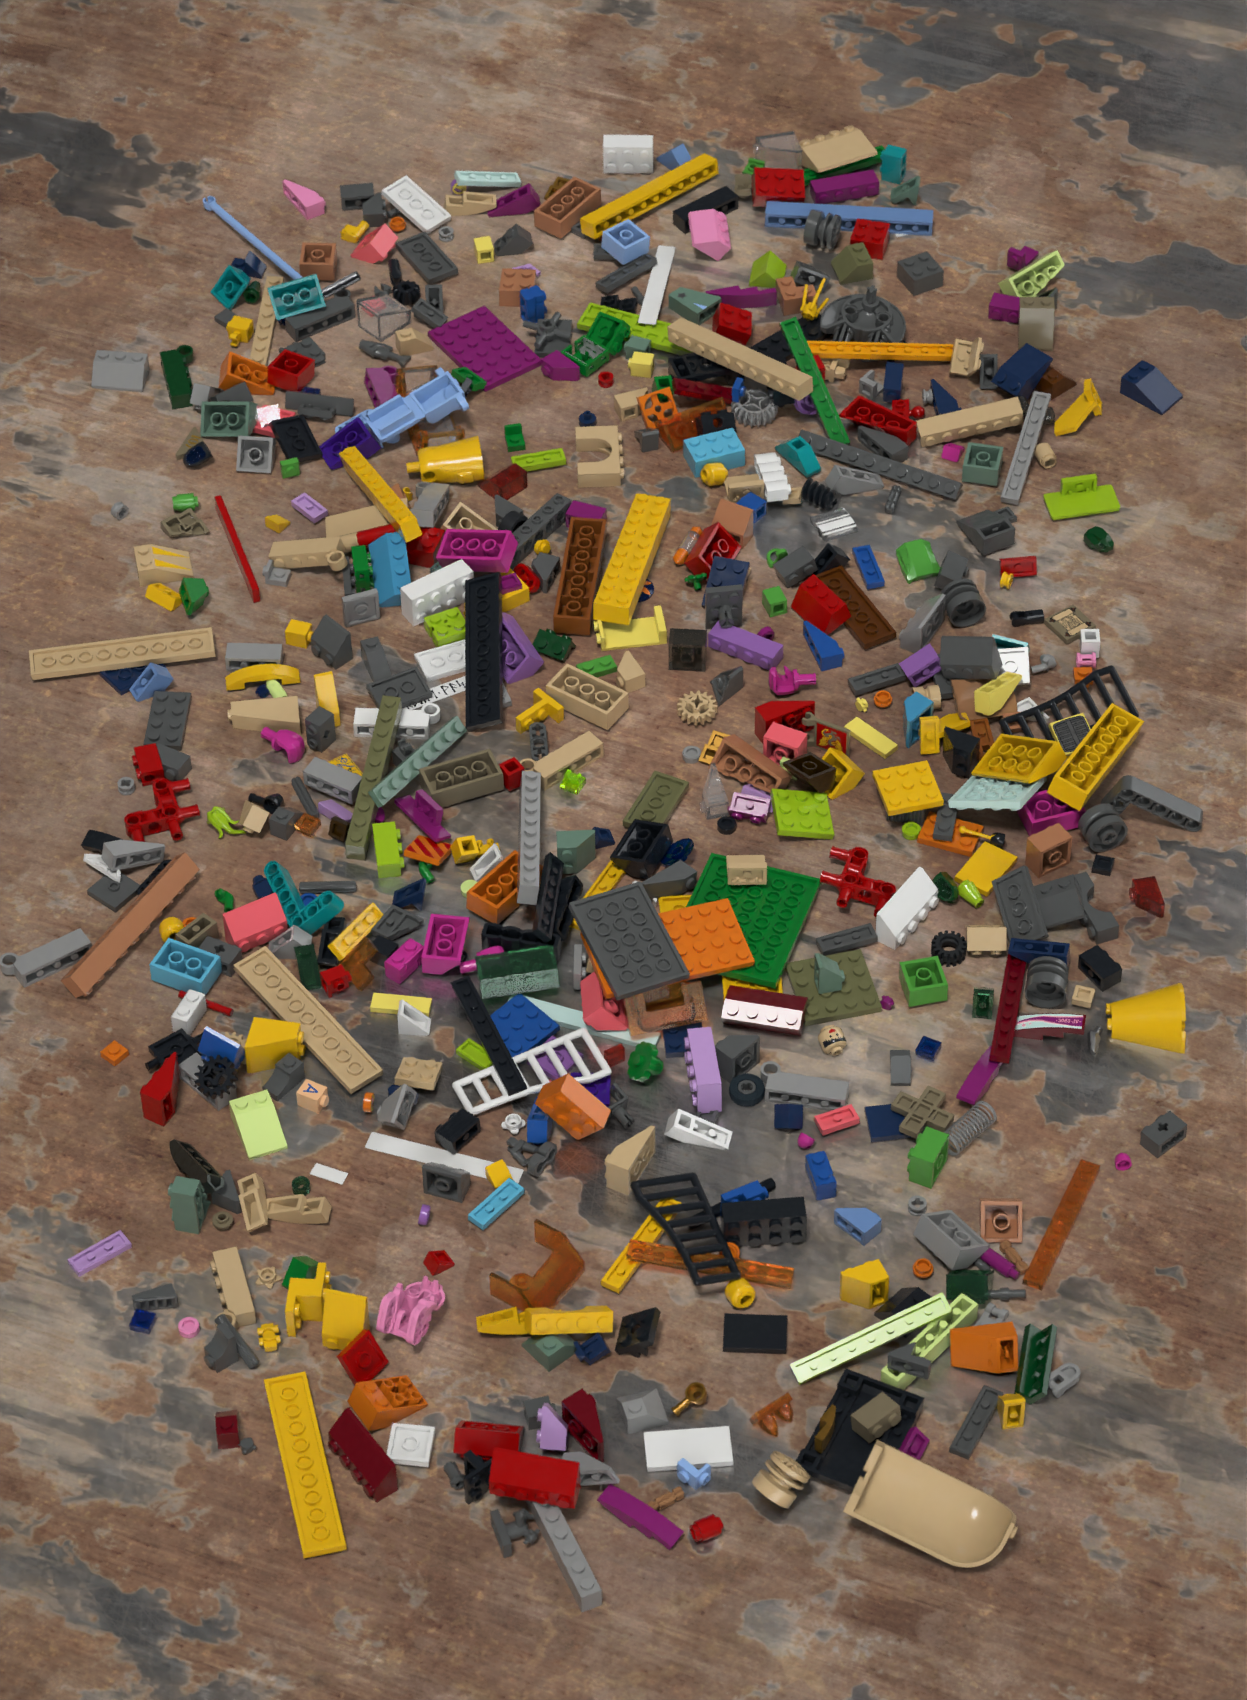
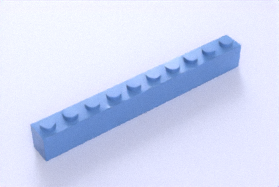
(900, 219)

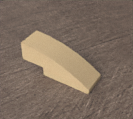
(469, 203)
(253, 1201)
(299, 1209)

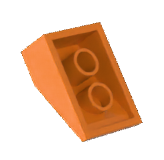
(239, 369)

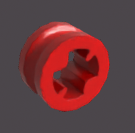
(605, 379)

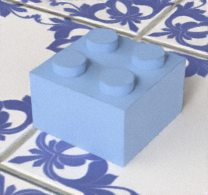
(625, 241)

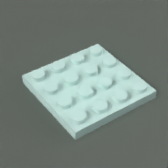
(994, 793)

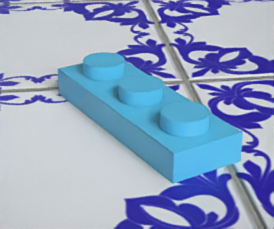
(496, 1204)

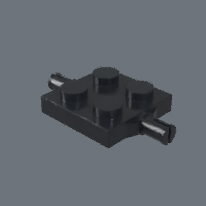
(176, 1042)

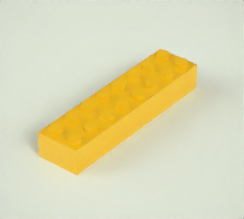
(1095, 757)

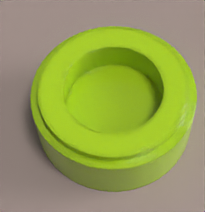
(911, 830)

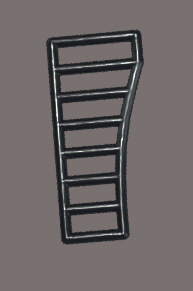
(1067, 696)
(677, 1239)

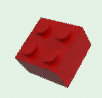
(873, 235)
(732, 323)
(291, 371)

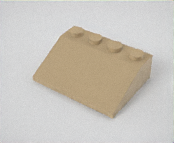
(835, 149)

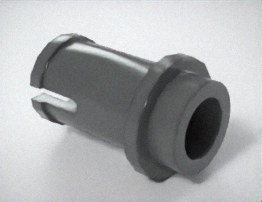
(454, 1475)

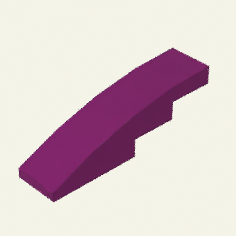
(746, 297)
(979, 1079)
(640, 1515)

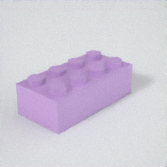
(703, 1070)

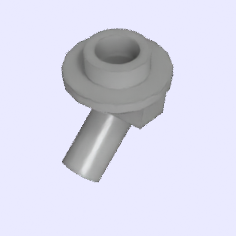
(1047, 662)

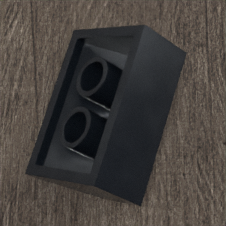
(642, 848)

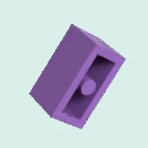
(921, 665)

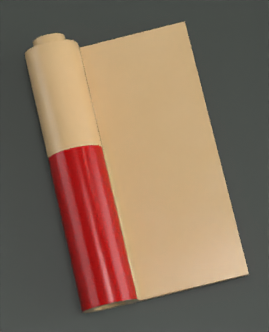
(359, 526)

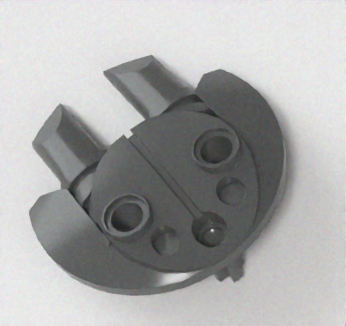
(863, 319)

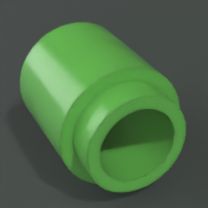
(185, 501)

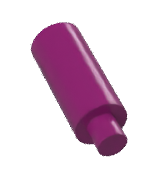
(999, 1263)

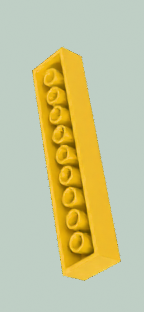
(632, 559)

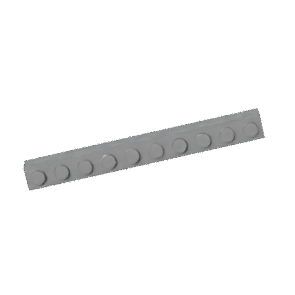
(529, 838)

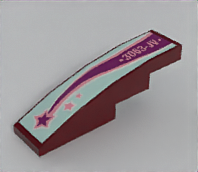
(1049, 1024)

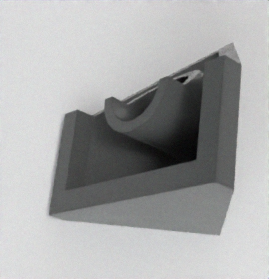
(727, 684)

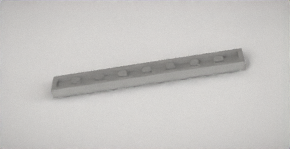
(1025, 447)

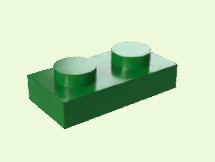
(463, 372)

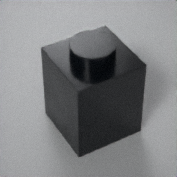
(385, 950)

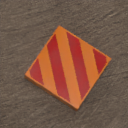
(427, 850)

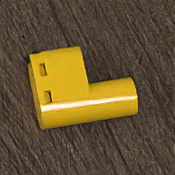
(352, 233)

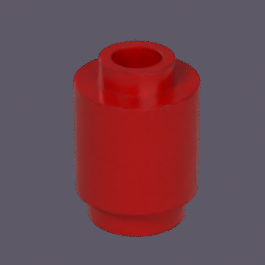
(706, 1528)

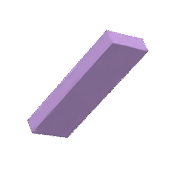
(99, 1253)

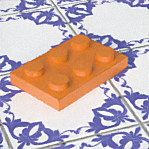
(961, 843)

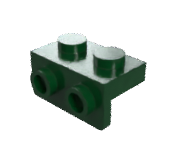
(553, 645)

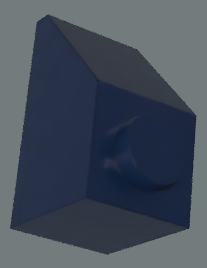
(893, 382)

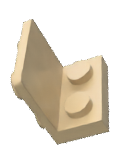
(741, 485)
(746, 870)

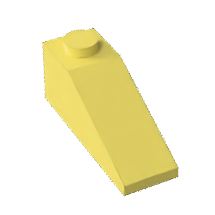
(995, 693)

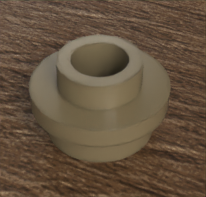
(222, 1221)

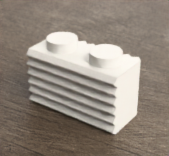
(189, 1012)

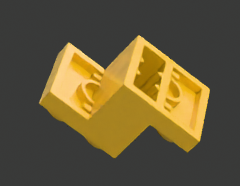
(306, 1299)

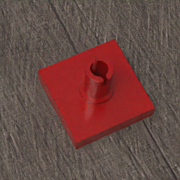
(362, 1358)

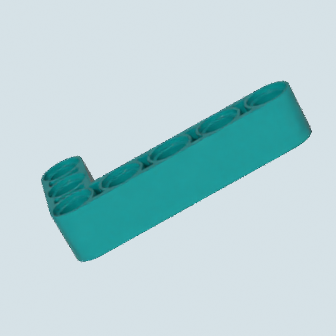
(306, 917)

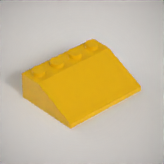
(1020, 759)

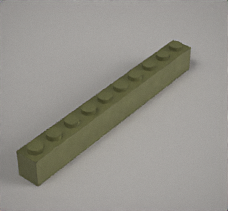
(374, 771)

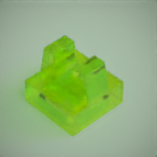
(572, 782)

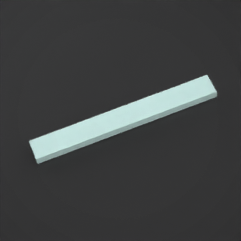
(574, 1020)

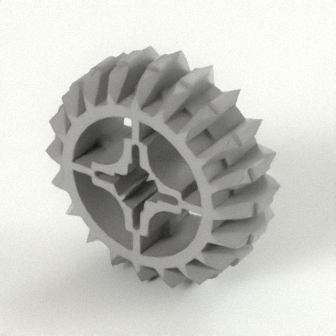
(754, 408)

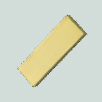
(871, 737)
(390, 1003)

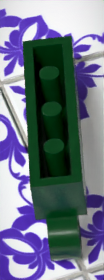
(176, 375)

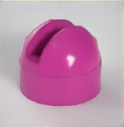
(805, 1141)
(1122, 1161)

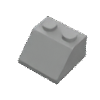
(255, 454)

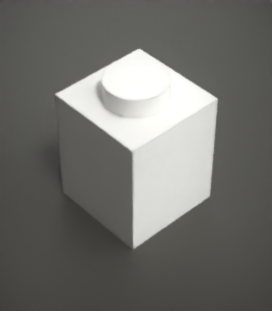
(1089, 641)

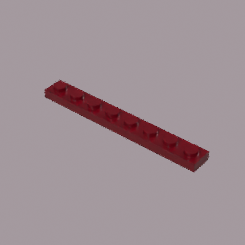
(1007, 1010)

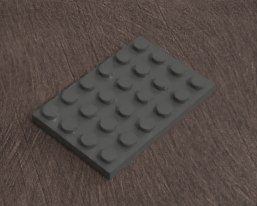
(629, 940)

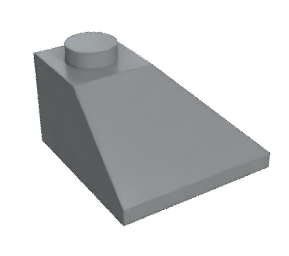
(397, 1107)
(642, 1411)

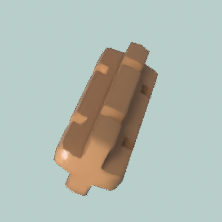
(1013, 1256)
(666, 1499)

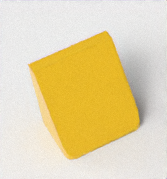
(276, 523)
(497, 1173)

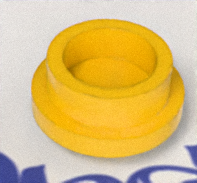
(542, 546)

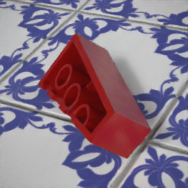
(879, 418)

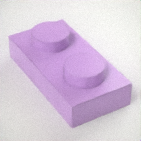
(309, 507)

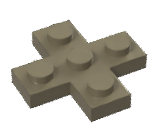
(922, 1112)

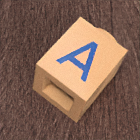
(312, 1096)

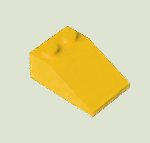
(343, 1318)

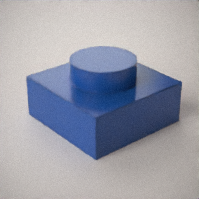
(738, 390)

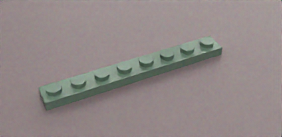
(420, 758)

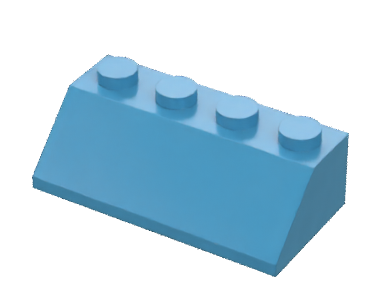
(389, 568)

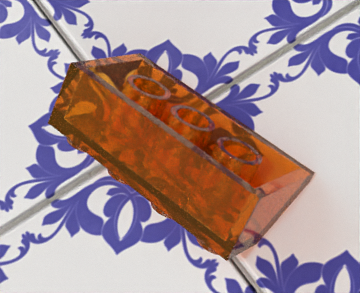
(683, 425)

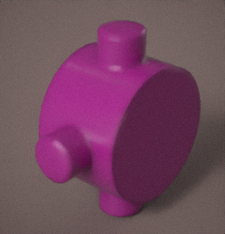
(887, 1002)

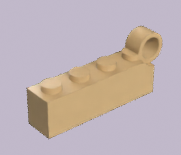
(309, 553)
(570, 756)
(234, 1288)

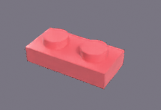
(836, 1119)

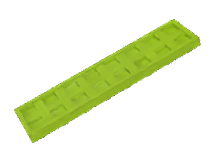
(656, 333)

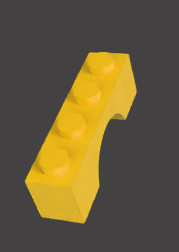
(587, 1320)

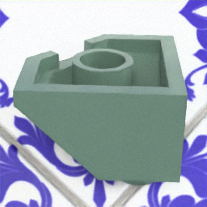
(550, 1349)

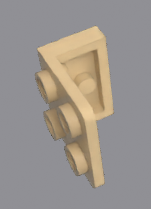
(965, 357)

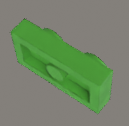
(599, 667)

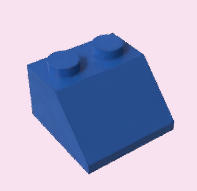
(217, 1044)

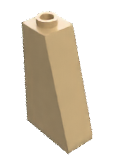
(270, 712)

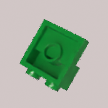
(609, 332)

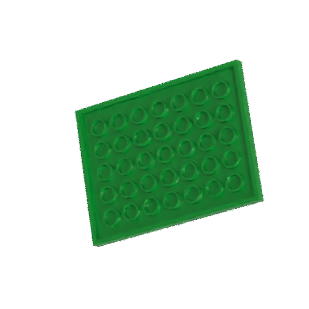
(767, 915)

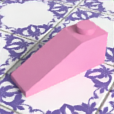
(304, 199)

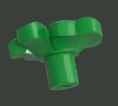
(696, 580)

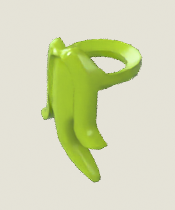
(221, 820)

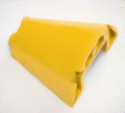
(1151, 1018)

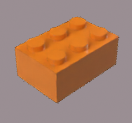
(572, 1106)

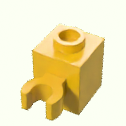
(240, 330)

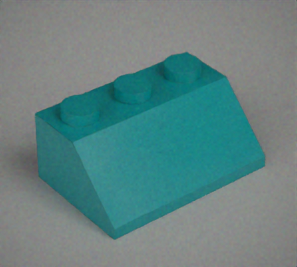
(296, 296)

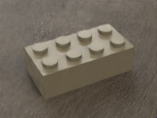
(462, 778)

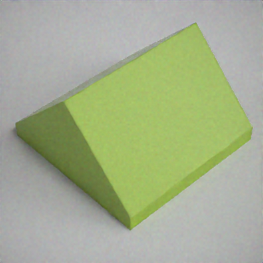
(766, 271)

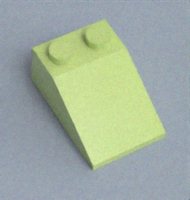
(257, 1124)

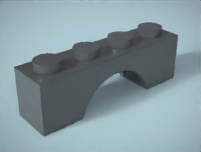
(1099, 924)

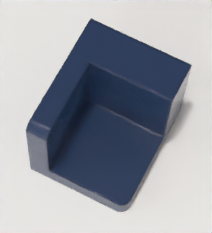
(788, 1116)

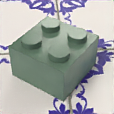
(982, 464)

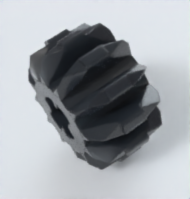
(406, 292)

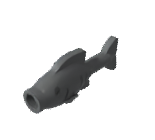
(382, 351)

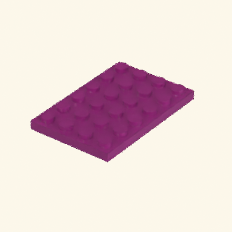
(485, 347)

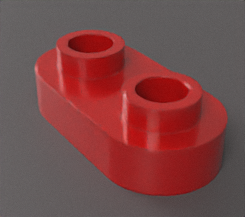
(527, 575)

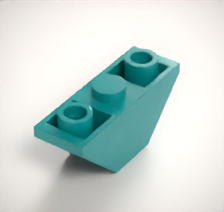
(800, 455)

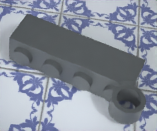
(309, 323)

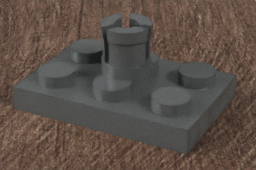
(725, 605)

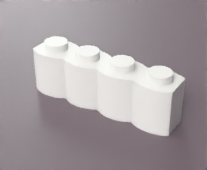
(775, 482)

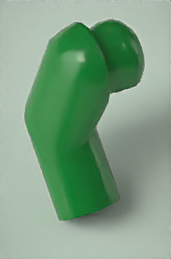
(225, 898)

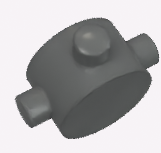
(247, 1445)

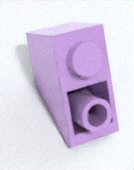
(553, 1429)

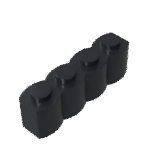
(570, 891)
(514, 938)

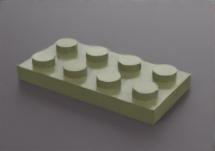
(657, 799)

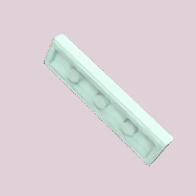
(492, 179)

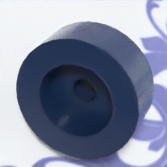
(587, 419)

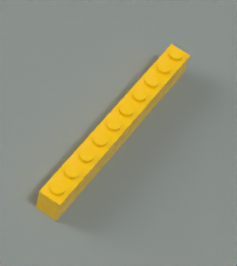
(649, 195)
(380, 494)

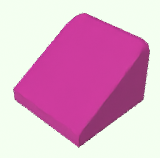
(952, 452)

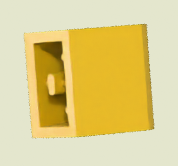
(865, 1285)

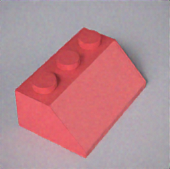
(255, 923)
(599, 1011)

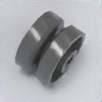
(1102, 827)

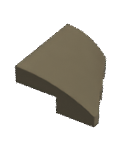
(183, 525)

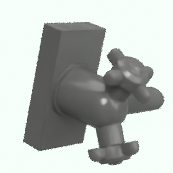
(507, 1531)

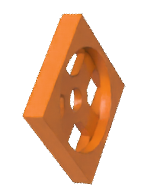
(655, 401)

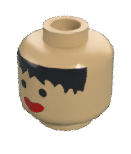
(832, 1040)

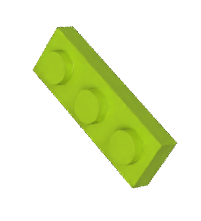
(540, 460)

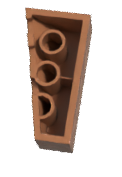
(749, 765)

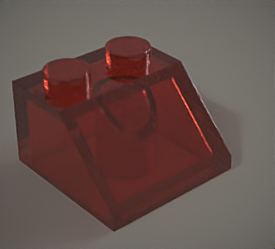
(505, 482)

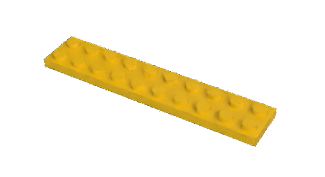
(304, 1465)

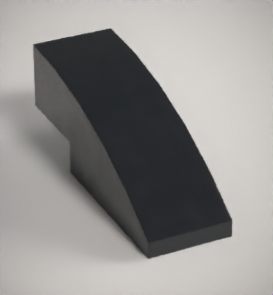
(329, 933)

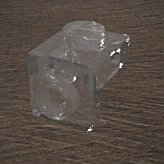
(266, 414)

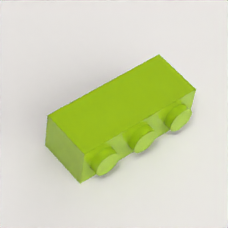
(387, 849)

